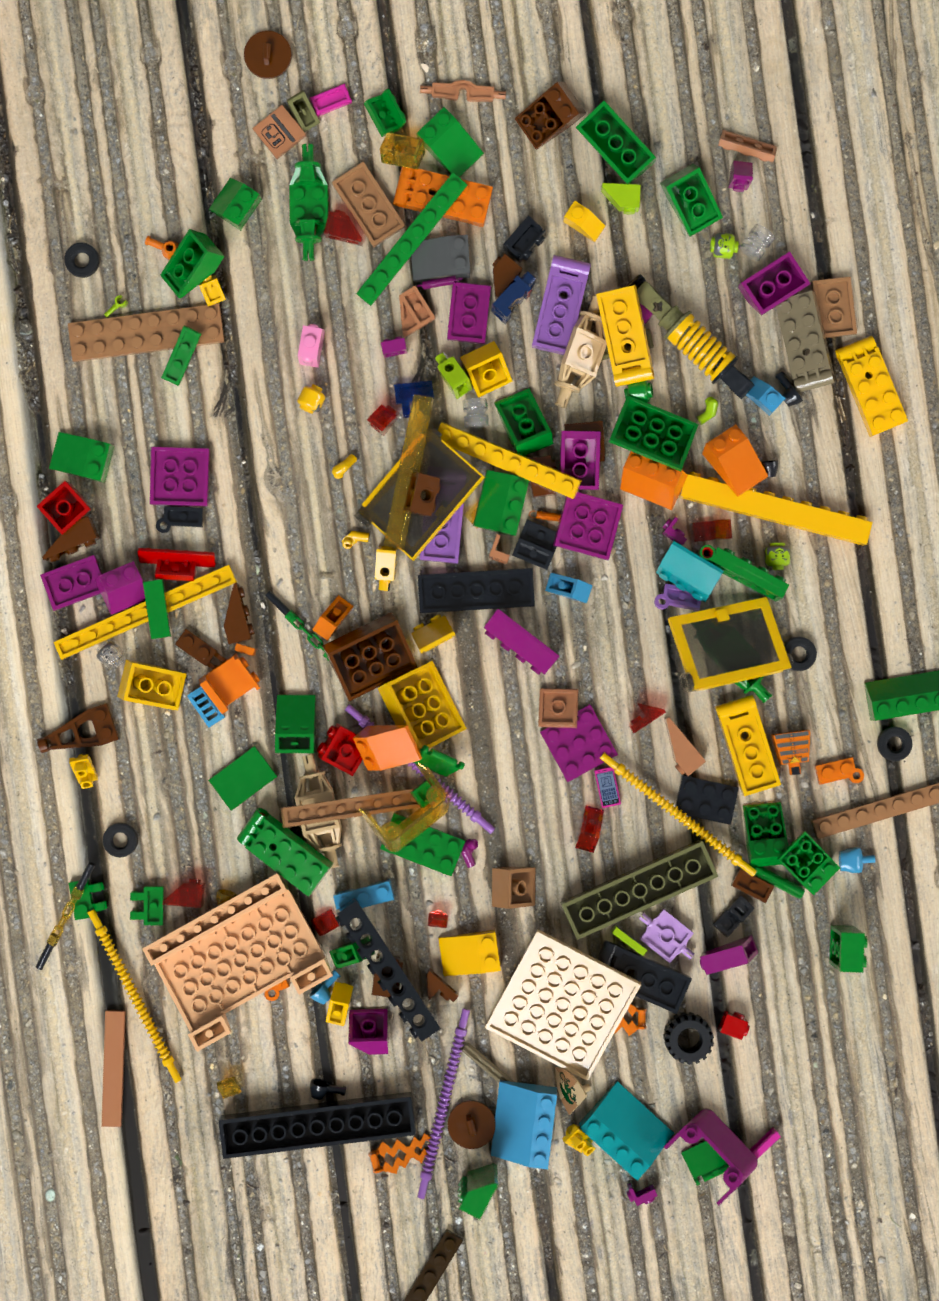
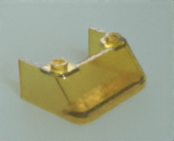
(396, 836)

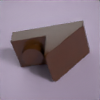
(436, 983)

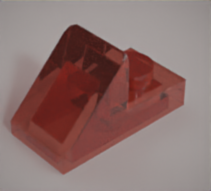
(712, 530)
(650, 714)

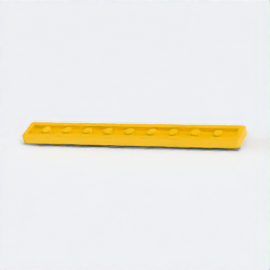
(138, 614)

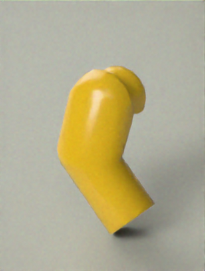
(339, 469)
(353, 537)

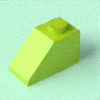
(623, 196)

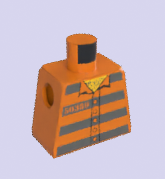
(792, 749)

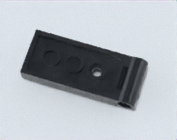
(658, 982)

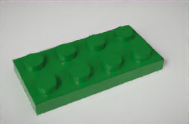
(431, 849)

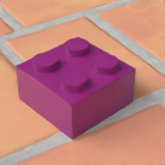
(393, 347)

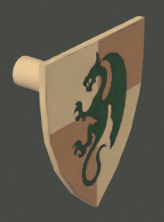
(570, 1089)

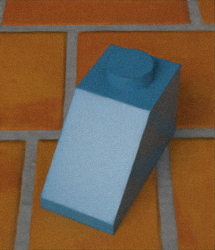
(765, 396)
(568, 587)

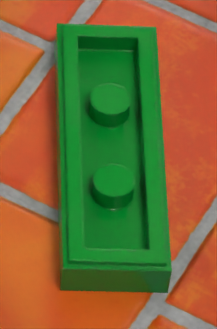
(181, 355)
(157, 609)

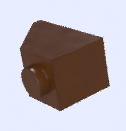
(504, 273)

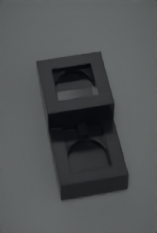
(733, 916)

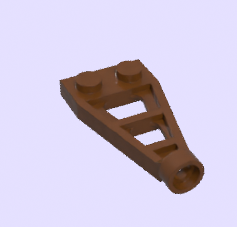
(102, 723)

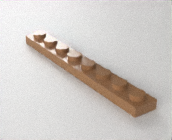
(347, 808)
(876, 811)

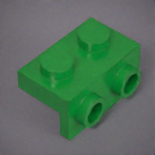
(385, 113)

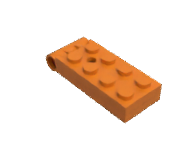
(414, 190)

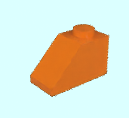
(332, 618)

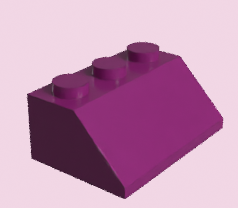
(774, 284)

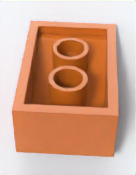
(735, 460)
(386, 746)

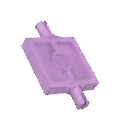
(666, 936)

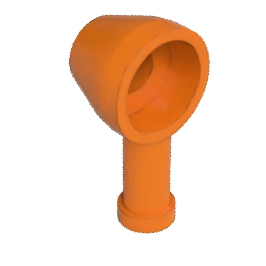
(162, 246)

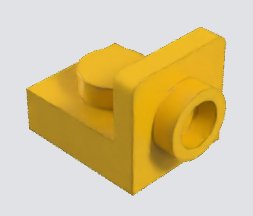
(212, 290)

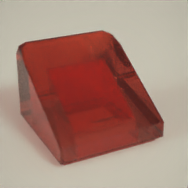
(325, 922)

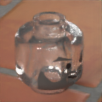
(110, 654)

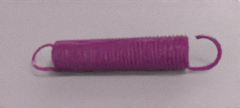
(439, 282)

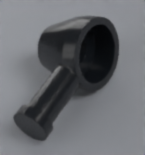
(791, 395)
(771, 467)
(320, 1087)

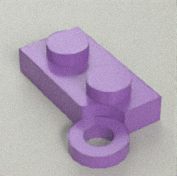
(677, 598)

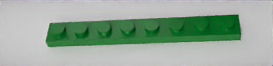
(412, 239)

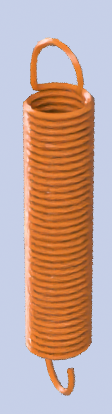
(547, 516)

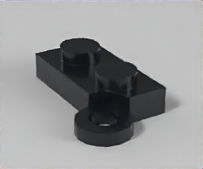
(181, 518)

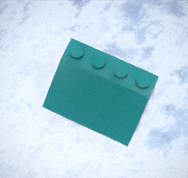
(626, 1130)

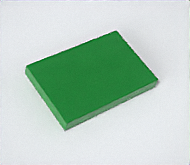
(243, 778)

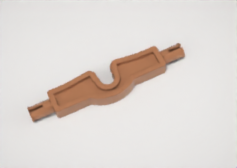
(452, 90)

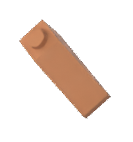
(683, 752)

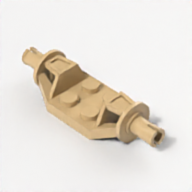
(582, 354)
(319, 792)

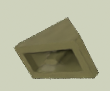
(303, 111)

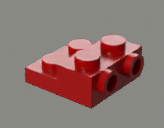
(340, 749)

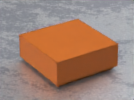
(245, 649)

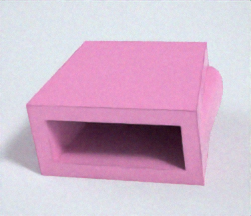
(311, 345)

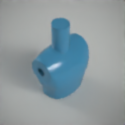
(852, 860)

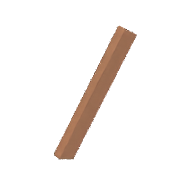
(113, 1068)

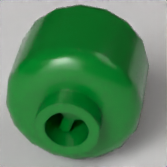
(641, 391)

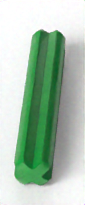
(779, 882)

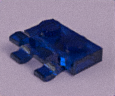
(405, 392)

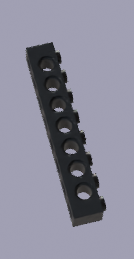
(428, 1024)

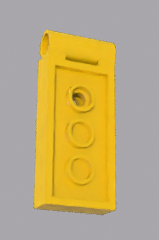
(622, 325)
(875, 396)
(751, 755)

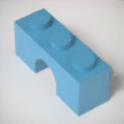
(366, 896)

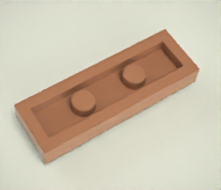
(747, 146)

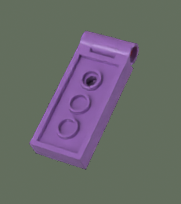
(557, 313)
(446, 543)

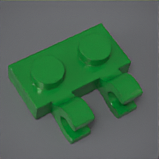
(86, 903)
(153, 908)

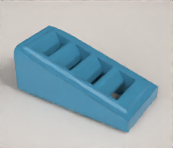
(193, 695)

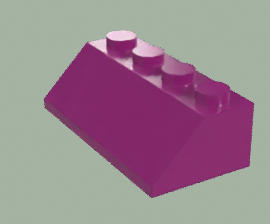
(521, 642)

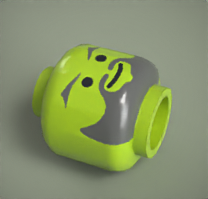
(724, 245)
(777, 556)

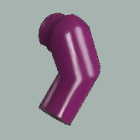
(467, 851)

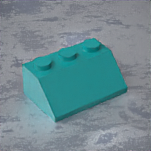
(689, 572)

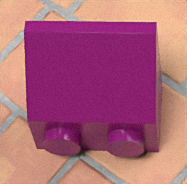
(121, 587)

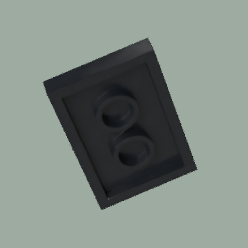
(706, 799)

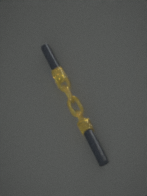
(75, 895)

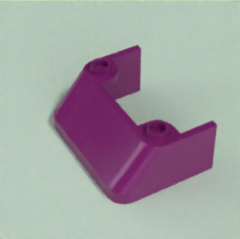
(725, 1143)

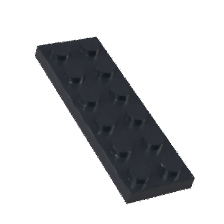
(476, 590)

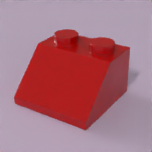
(64, 507)

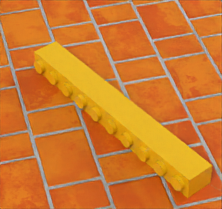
(777, 510)

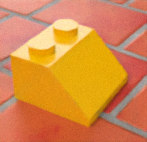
(486, 369)

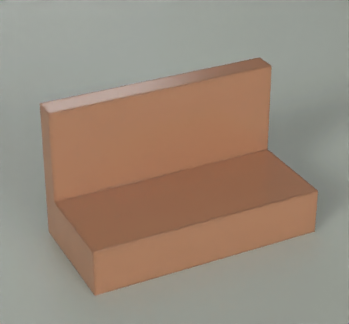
(497, 555)

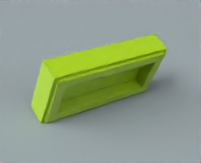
(629, 940)

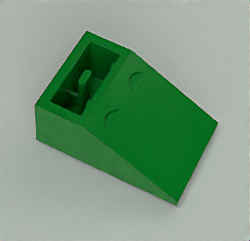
(295, 724)
(764, 833)
(808, 863)

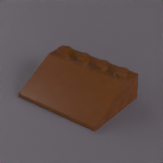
(370, 656)

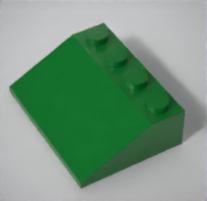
(653, 433)

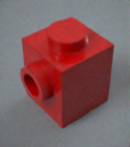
(734, 1025)

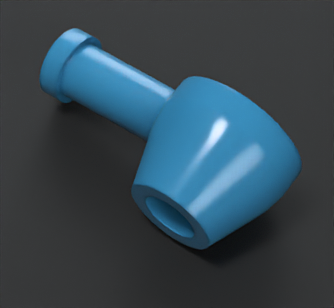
(320, 992)

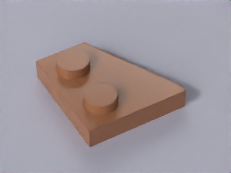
(414, 311)

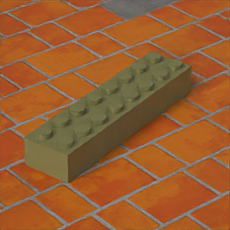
(639, 889)

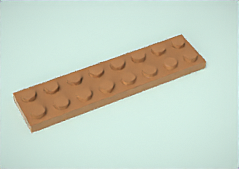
(143, 332)

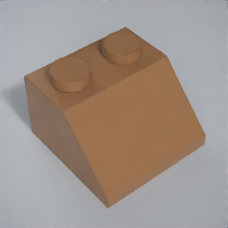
(513, 887)

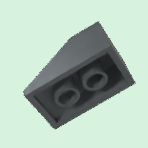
(441, 258)

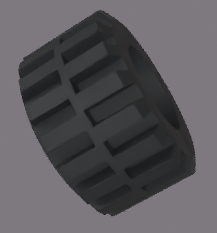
(696, 1052)

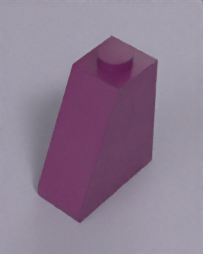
(729, 955)

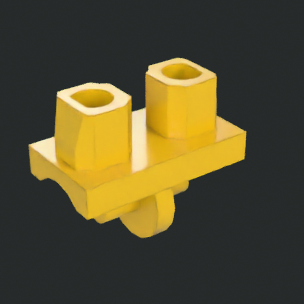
(83, 770)
(578, 1140)

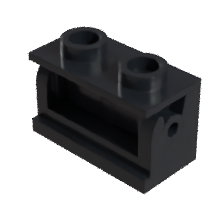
(524, 240)

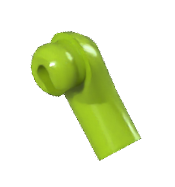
(711, 409)

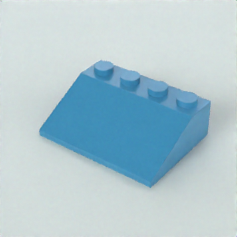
(524, 1123)

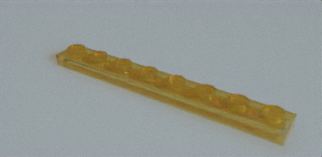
(409, 464)

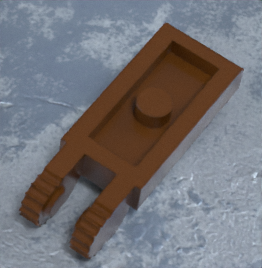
(198, 649)

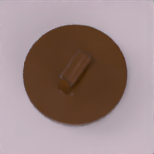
(267, 54)
(471, 1124)

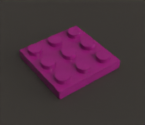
(179, 476)
(588, 525)
(581, 747)

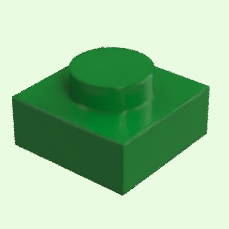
(419, 793)

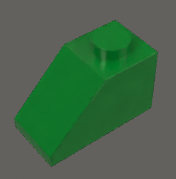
(347, 954)

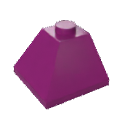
(369, 1030)

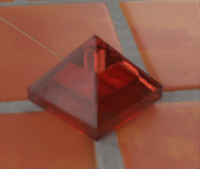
(437, 919)

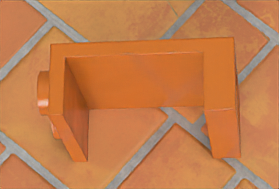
(229, 682)

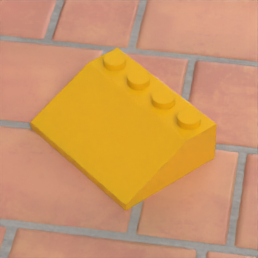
(423, 705)

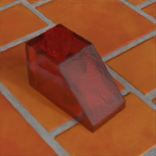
(341, 228)
(382, 419)
(589, 829)
(187, 895)

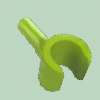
(116, 305)

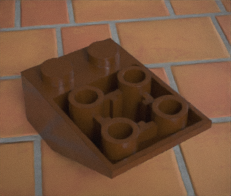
(550, 115)

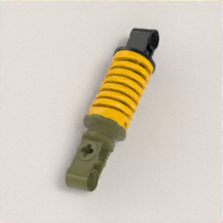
(690, 339)

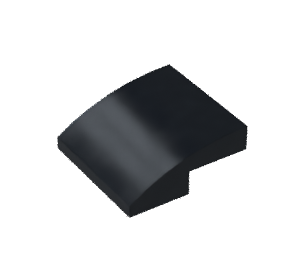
(536, 544)

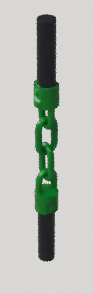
(291, 616)

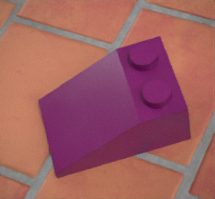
(581, 457)

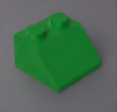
(236, 203)

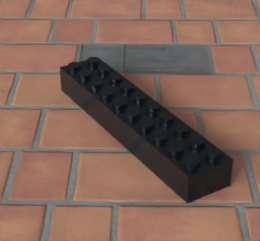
(317, 1125)

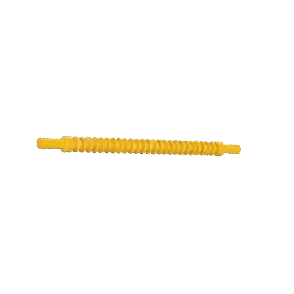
(736, 859)
(144, 1015)

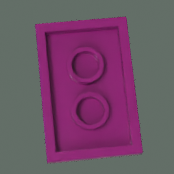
(468, 313)
(72, 582)

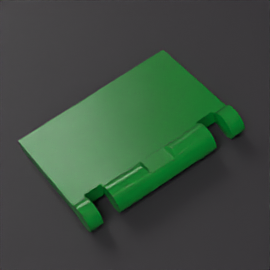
(439, 762)
(704, 1161)

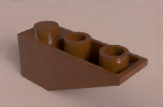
(80, 534)
(236, 621)

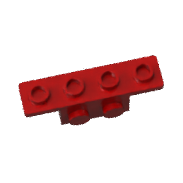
(176, 563)

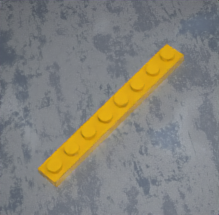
(509, 461)

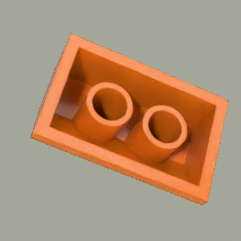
(652, 480)

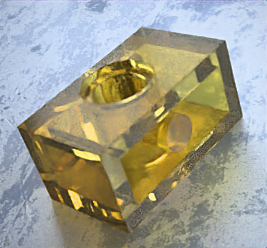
(402, 151)

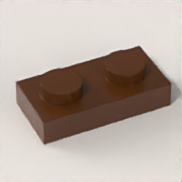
(752, 885)

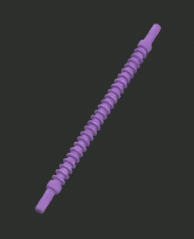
(475, 816)
(426, 1174)

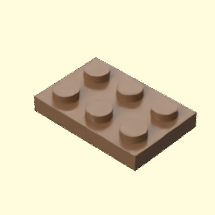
(836, 306)

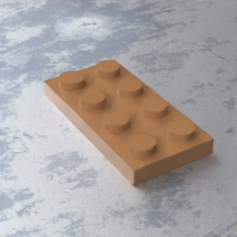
(368, 204)

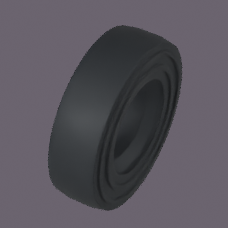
(73, 251)
(811, 652)
(906, 746)
(120, 828)

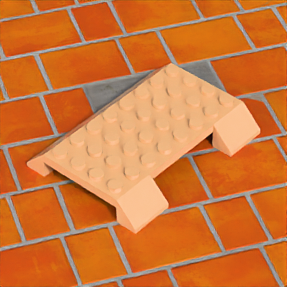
(237, 956)

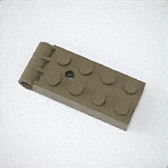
(802, 331)

